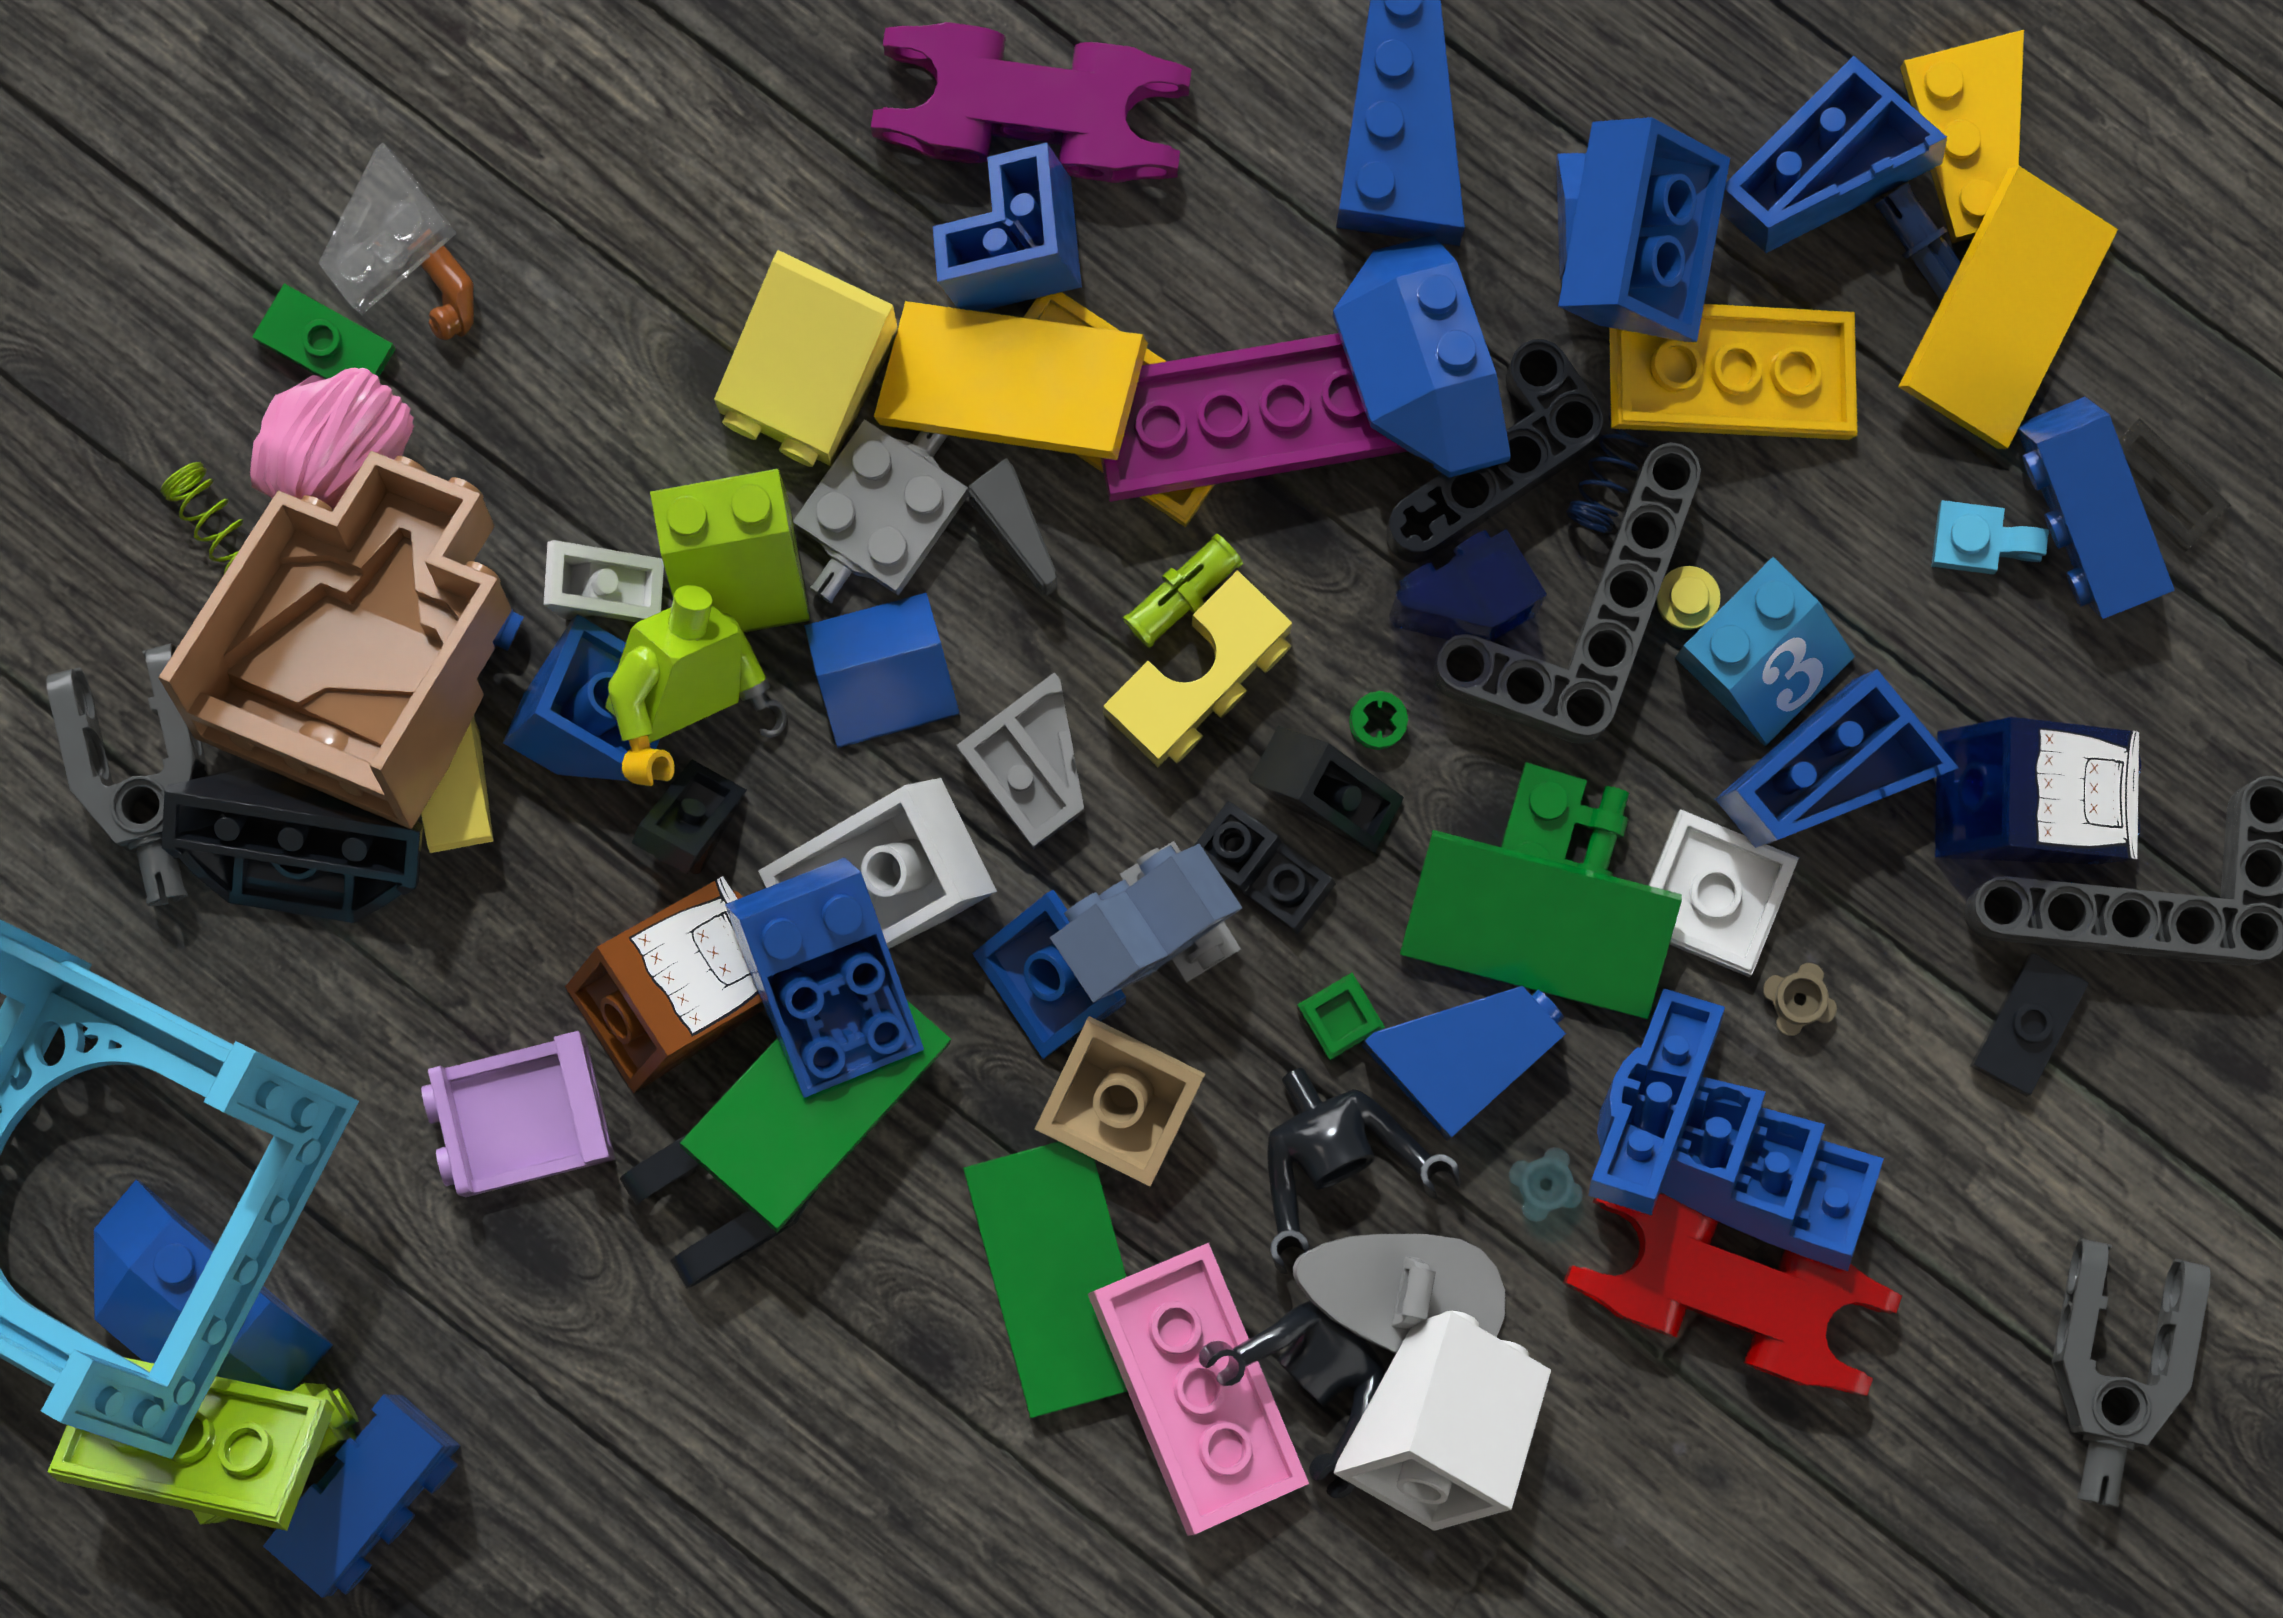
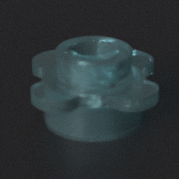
(1563, 1190)

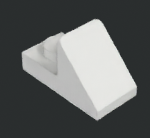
(601, 582)

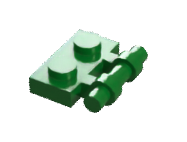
(1550, 807)

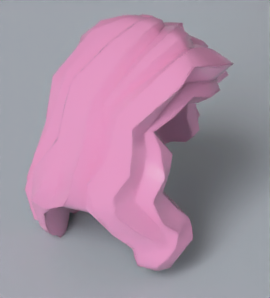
(324, 432)

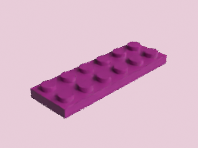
(1242, 418)

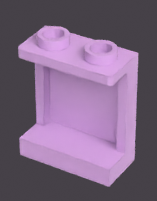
(518, 1116)

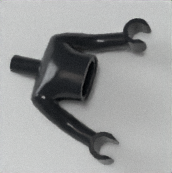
(1331, 1147)
(1321, 1359)

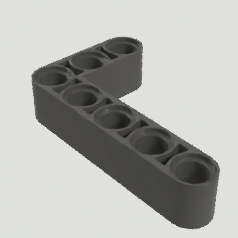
(1604, 620)
(2159, 911)

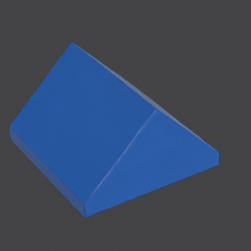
(881, 670)
(1038, 980)

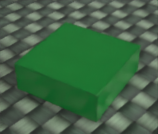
(1340, 1016)

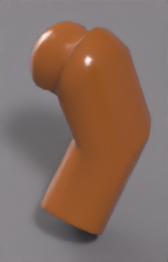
(457, 291)

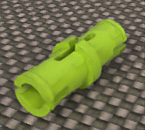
(1182, 590)

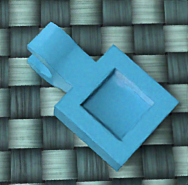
(1974, 538)

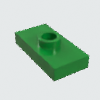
(319, 337)

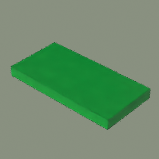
(1540, 924)
(781, 1147)
(1046, 1251)

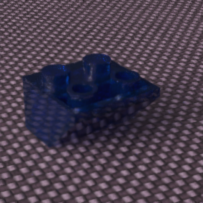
(1479, 592)

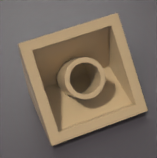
(1120, 1101)

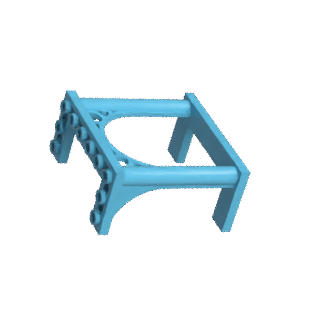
(90, 1382)

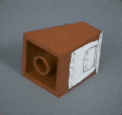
(667, 986)

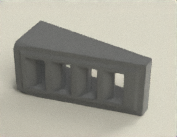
(1006, 511)

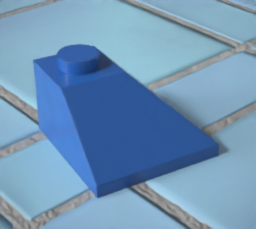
(564, 710)

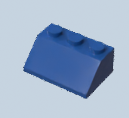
(1644, 229)

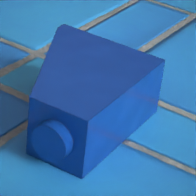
(1466, 1054)

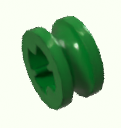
(1397, 721)

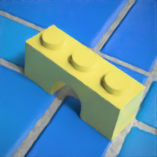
(1164, 713)

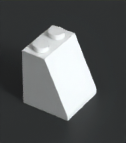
(1448, 1424)

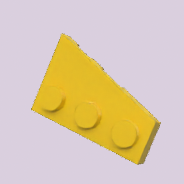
(1976, 103)

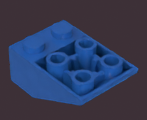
(825, 975)

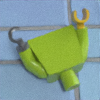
(679, 672)

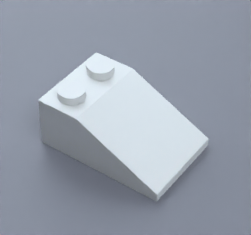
(910, 855)

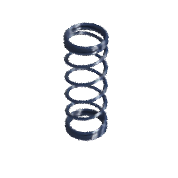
(1582, 511)

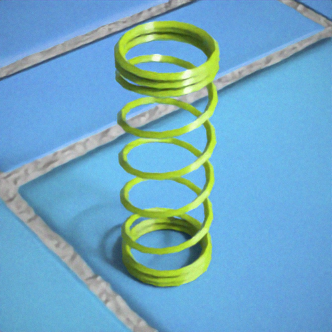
(183, 481)

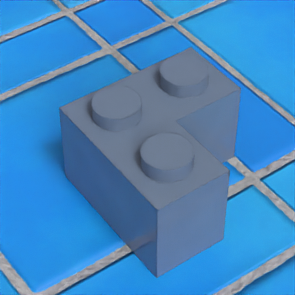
(1145, 925)

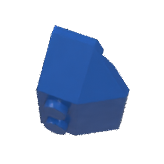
(1423, 358)
(145, 1274)

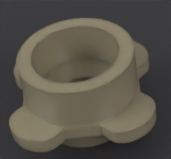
(1810, 984)

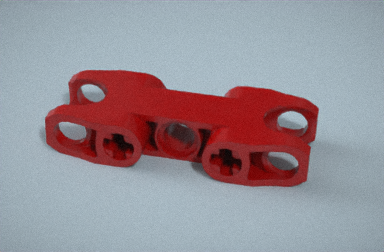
(1781, 1306)

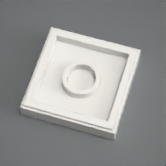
(1725, 890)

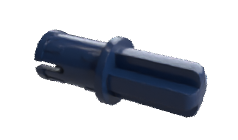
(1920, 238)

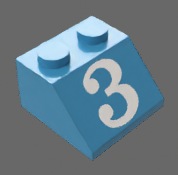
(1767, 651)

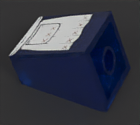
(2038, 793)

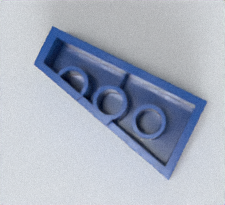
(1402, 132)

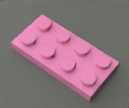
(1212, 1441)

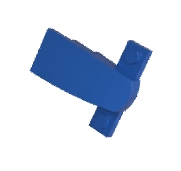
(1721, 1149)

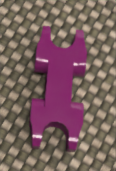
(990, 97)

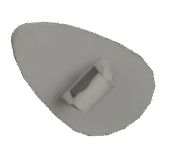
(1396, 1280)

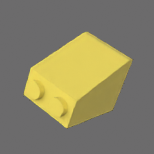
(805, 360)

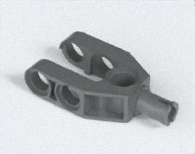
(114, 804)
(2149, 1403)

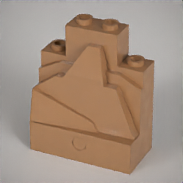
(349, 639)

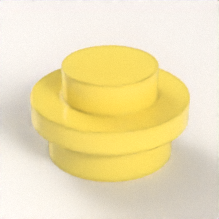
(1688, 597)

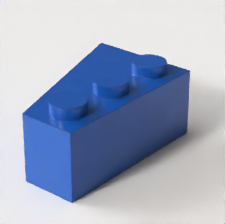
(1830, 158)
(2094, 507)
(1837, 760)
(364, 1497)

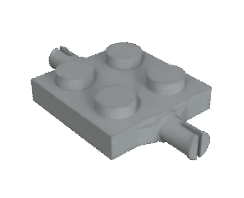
(880, 509)

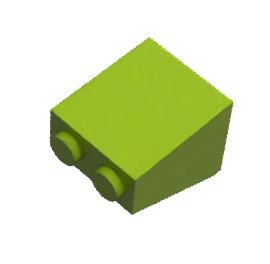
(735, 544)

